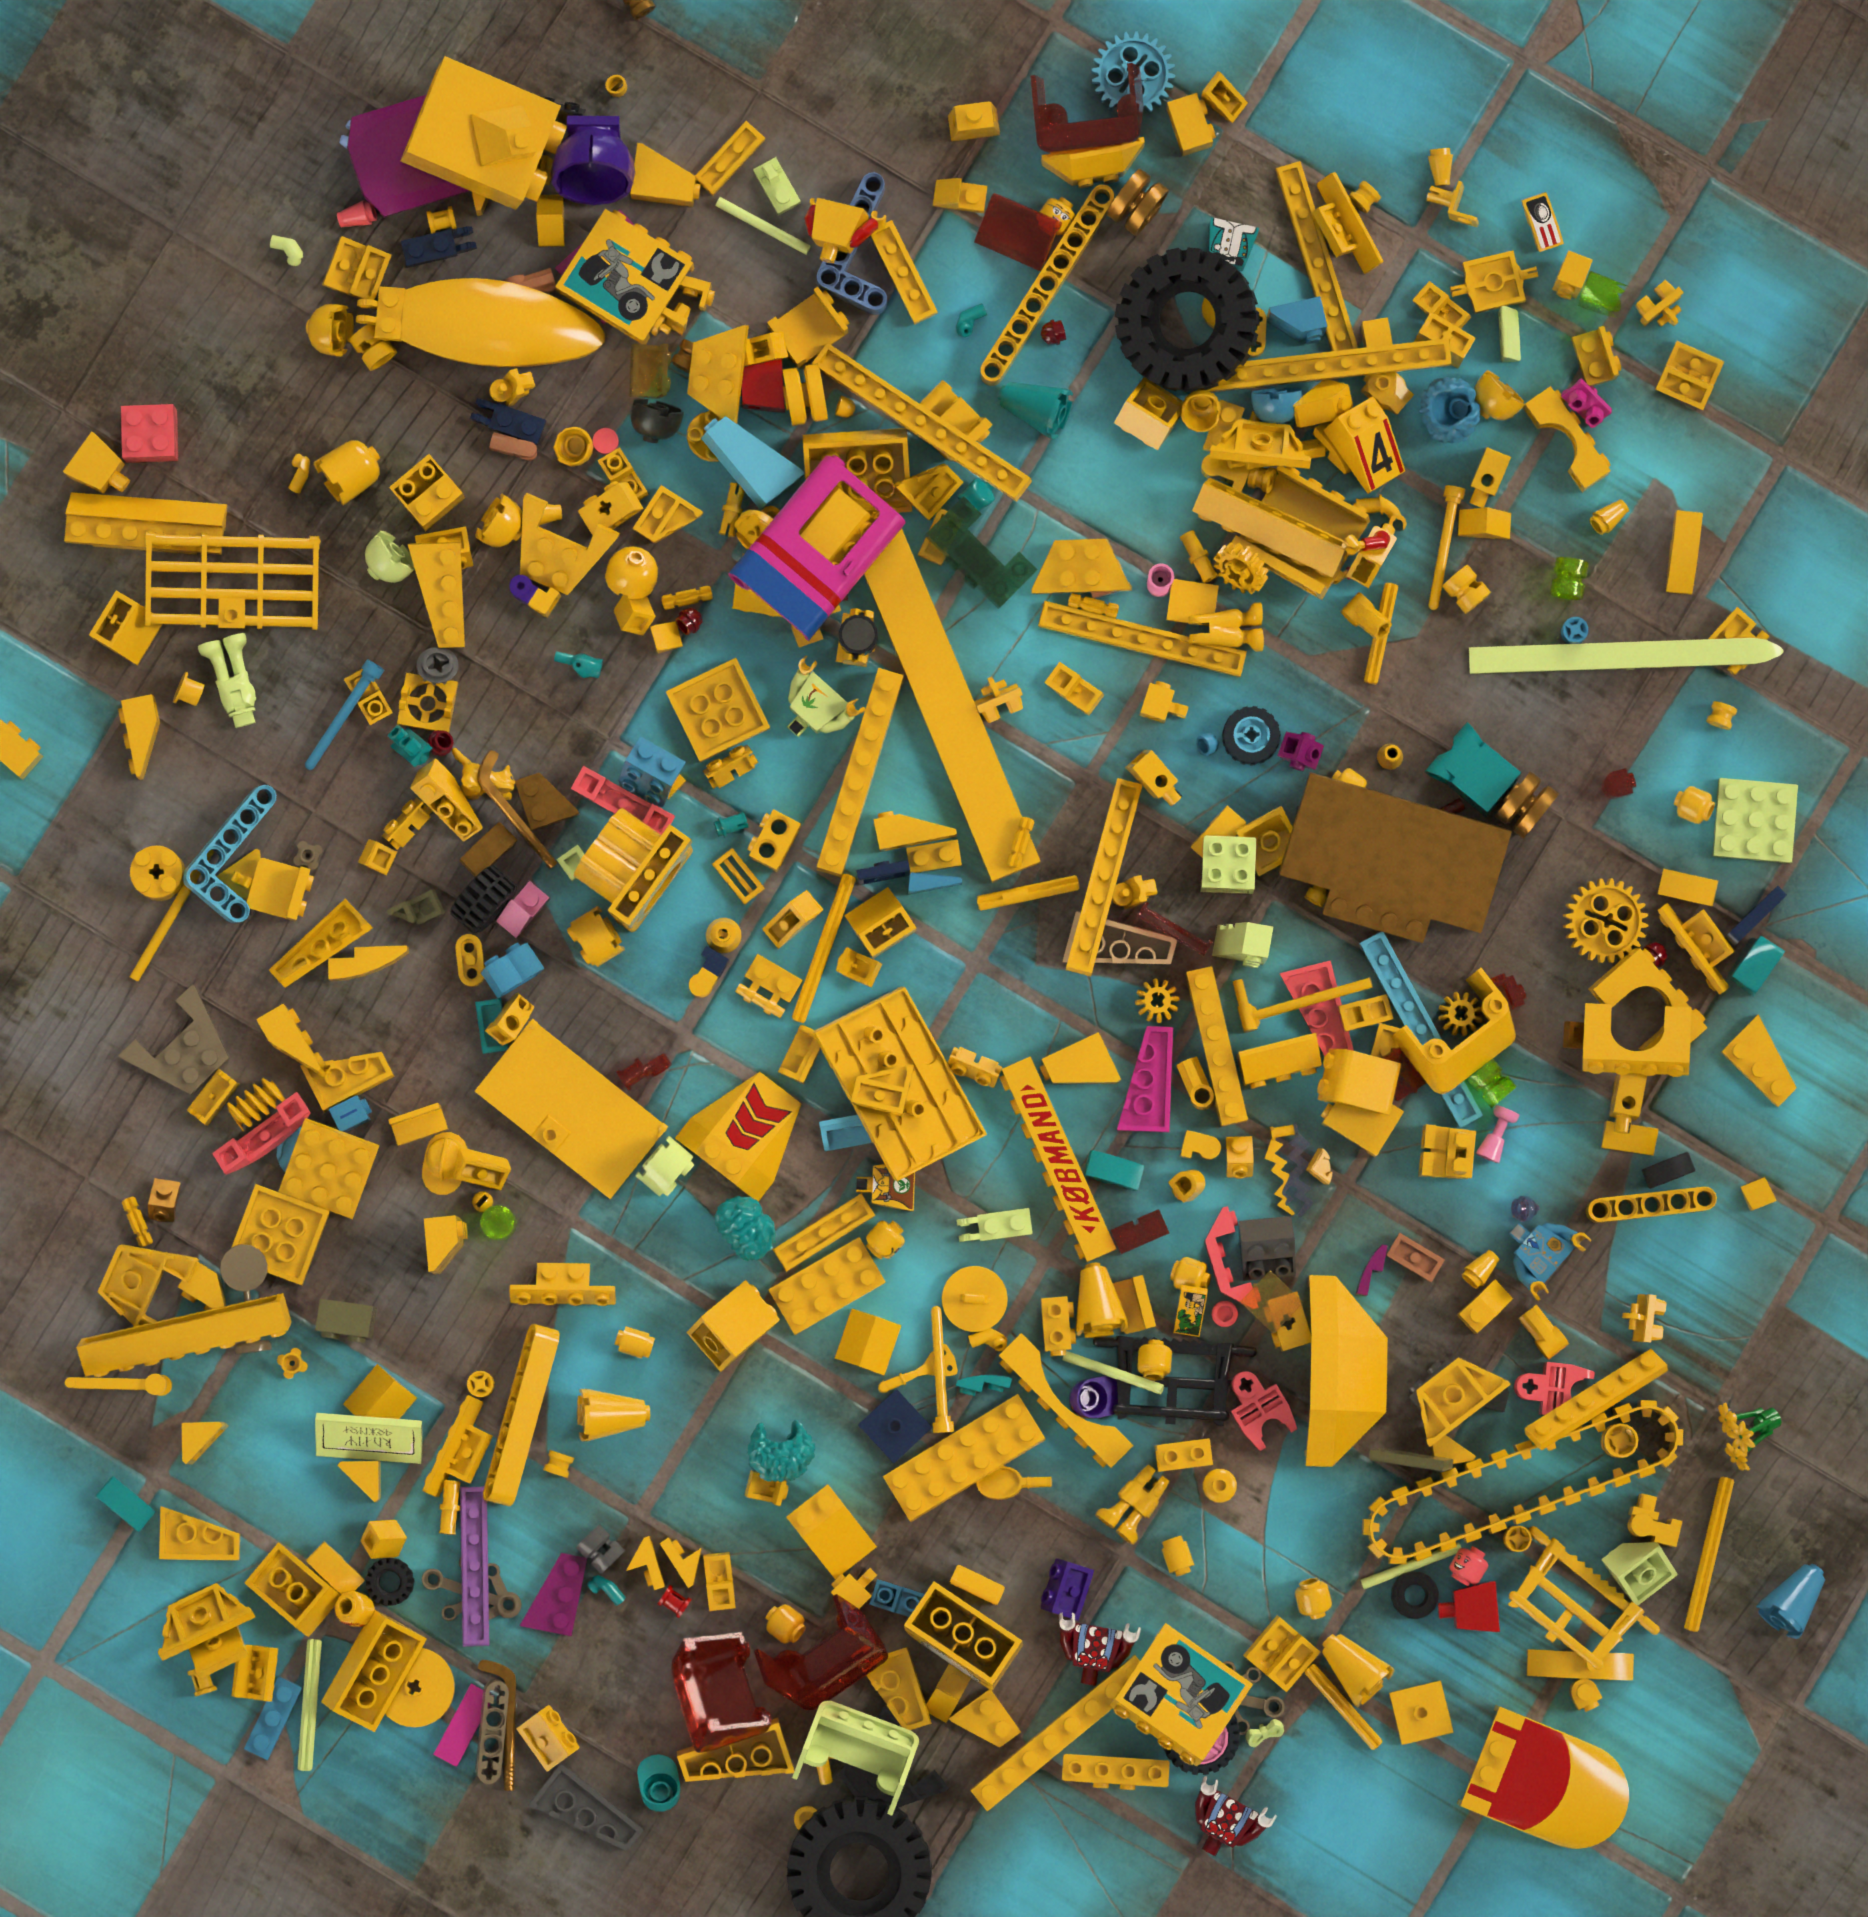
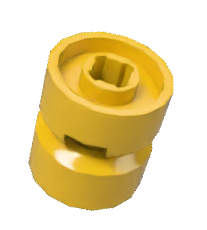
(374, 351)
(1466, 589)
(1619, 1440)

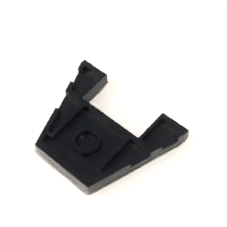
(863, 1783)

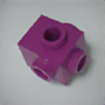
(1300, 750)

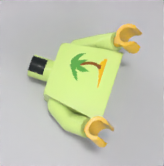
(817, 703)

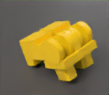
(1450, 1140)
(1644, 1523)

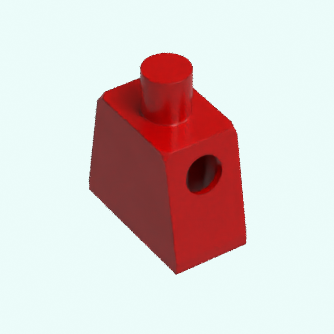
(763, 387)
(1473, 1608)

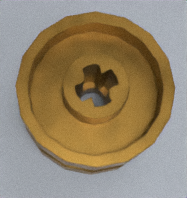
(1135, 200)
(1526, 804)

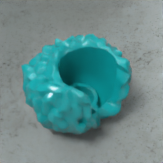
(745, 1227)
(781, 1460)

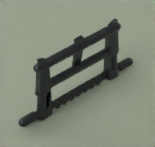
(1223, 1353)

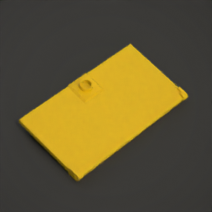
(571, 1109)

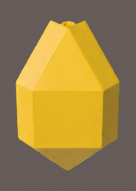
(1346, 1372)

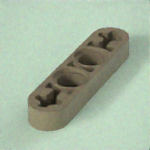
(487, 1731)

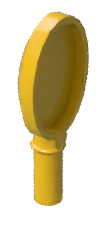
(1008, 1482)

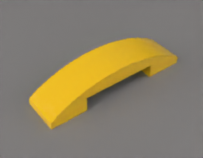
(1570, 1665)

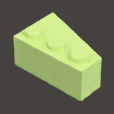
(1243, 943)

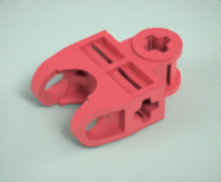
(1553, 1386)
(1276, 1409)

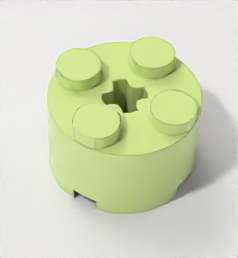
(665, 1166)

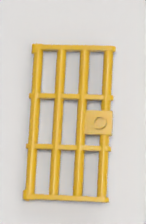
(231, 601)

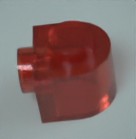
(1618, 784)

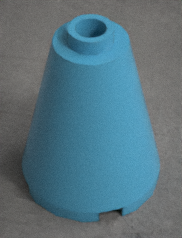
(1793, 1601)

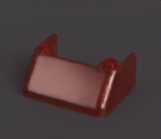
(1057, 135)
(828, 1665)

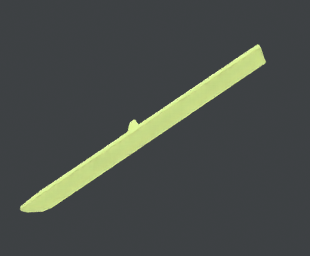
(1621, 655)

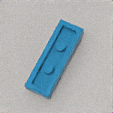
(273, 1718)

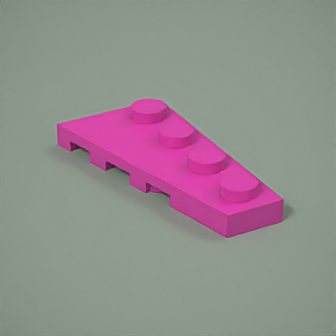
(1150, 1087)

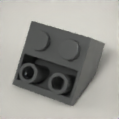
(1267, 1246)

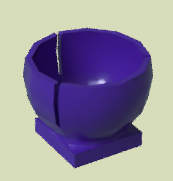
(593, 162)

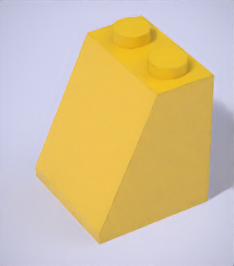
(733, 1325)

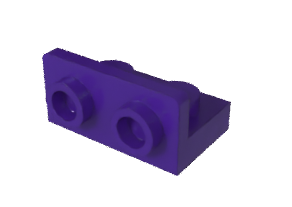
(1066, 1588)

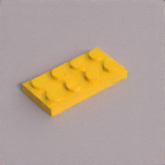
(827, 1286)

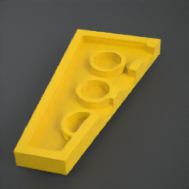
(440, 581)
(327, 938)

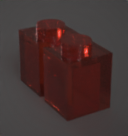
(1131, 1236)

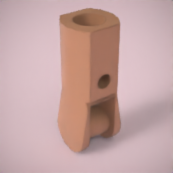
(513, 446)

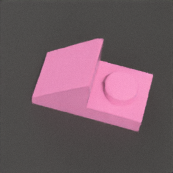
(522, 909)

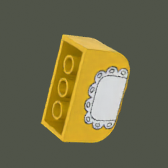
(962, 1636)

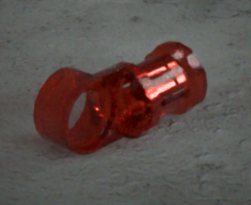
(637, 1071)

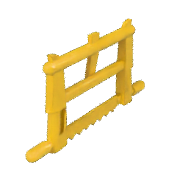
(1610, 1637)

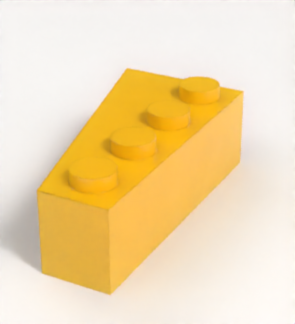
(753, 1756)

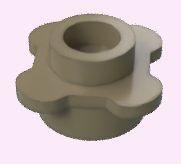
(312, 861)

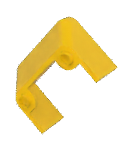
(1447, 1068)

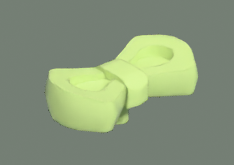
(1256, 1736)

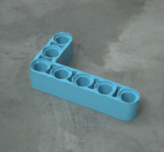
(224, 851)

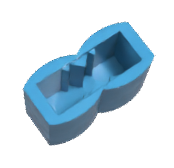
(511, 970)

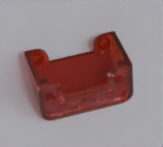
(717, 1691)

